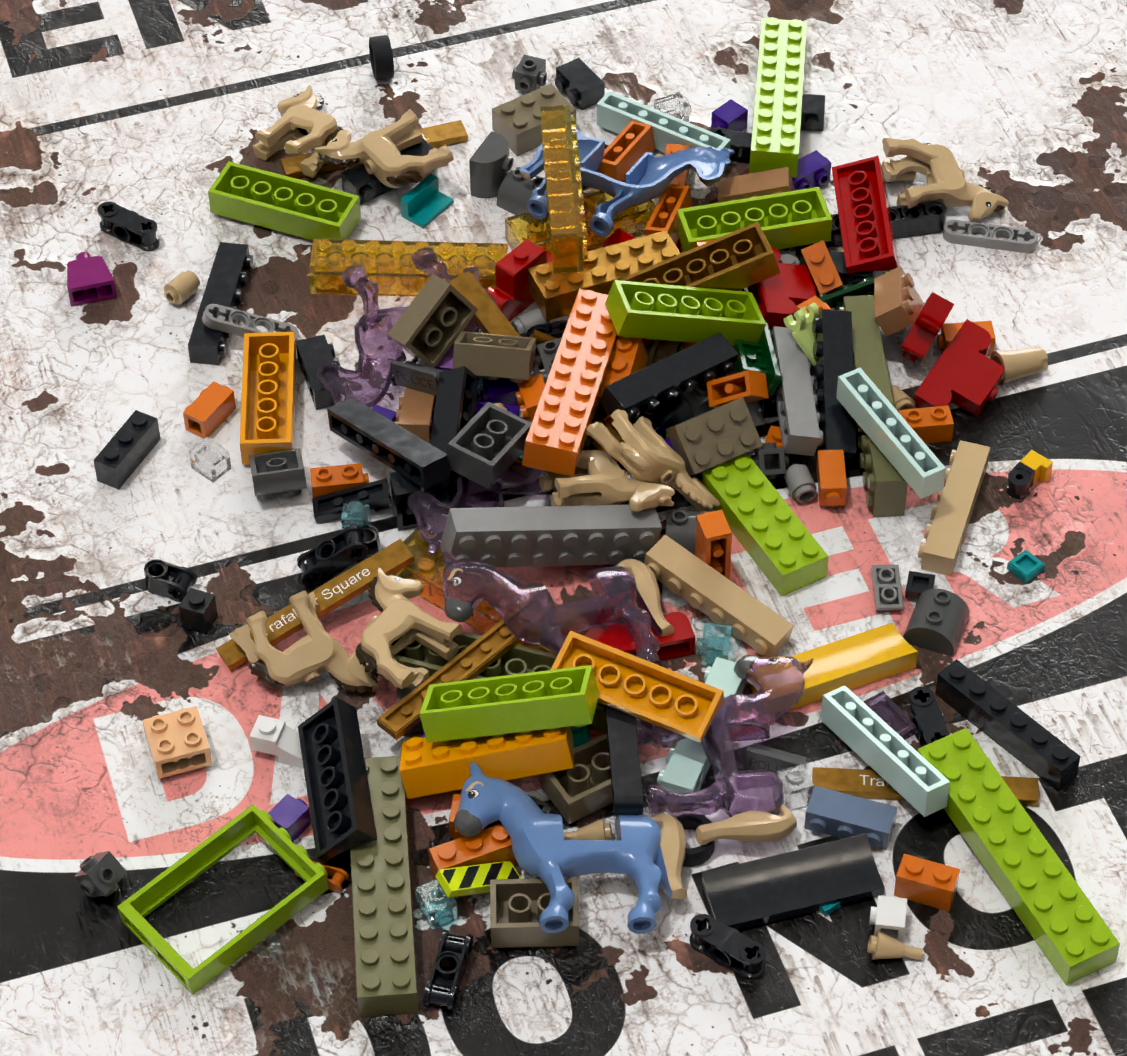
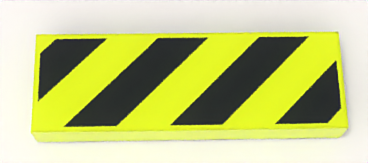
(474, 878)

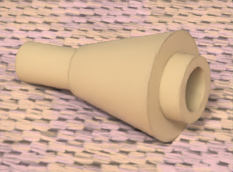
(595, 831)
(886, 947)

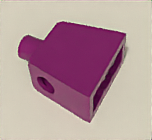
(89, 280)

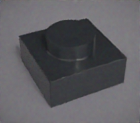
(918, 583)

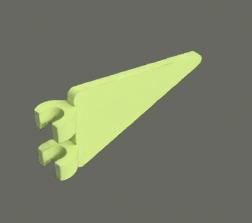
(803, 332)

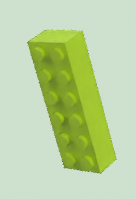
(283, 203)
(785, 218)
(683, 312)
(766, 525)
(509, 704)

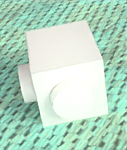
(889, 916)

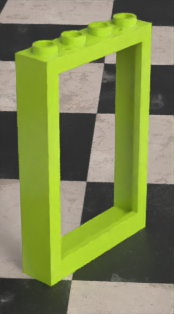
(197, 862)

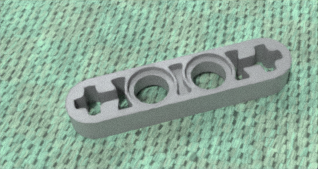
(990, 234)
(250, 321)

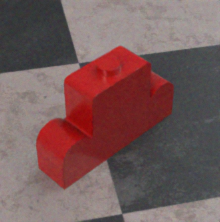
(512, 281)
(783, 292)
(925, 327)
(962, 373)
(675, 645)

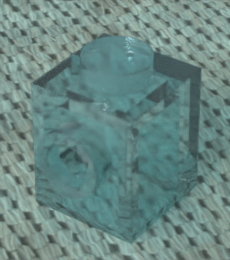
(714, 644)
(435, 905)

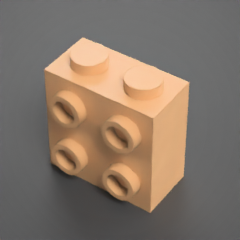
(177, 742)

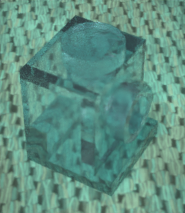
(355, 514)

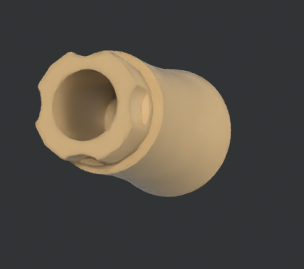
(1020, 363)

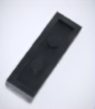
(374, 494)

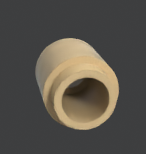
(181, 287)

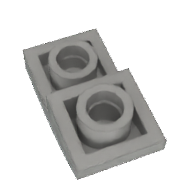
(887, 587)

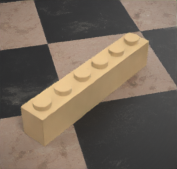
(954, 508)
(718, 597)

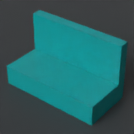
(424, 202)

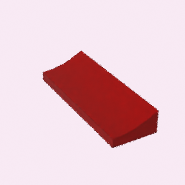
(864, 216)

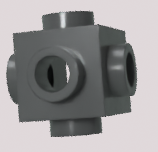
(530, 73)
(779, 460)
(100, 874)

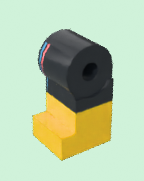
(1027, 473)

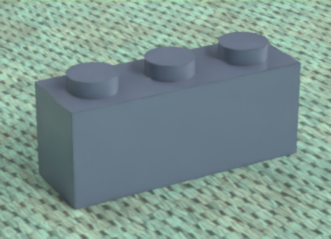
(850, 816)

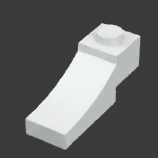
(277, 739)

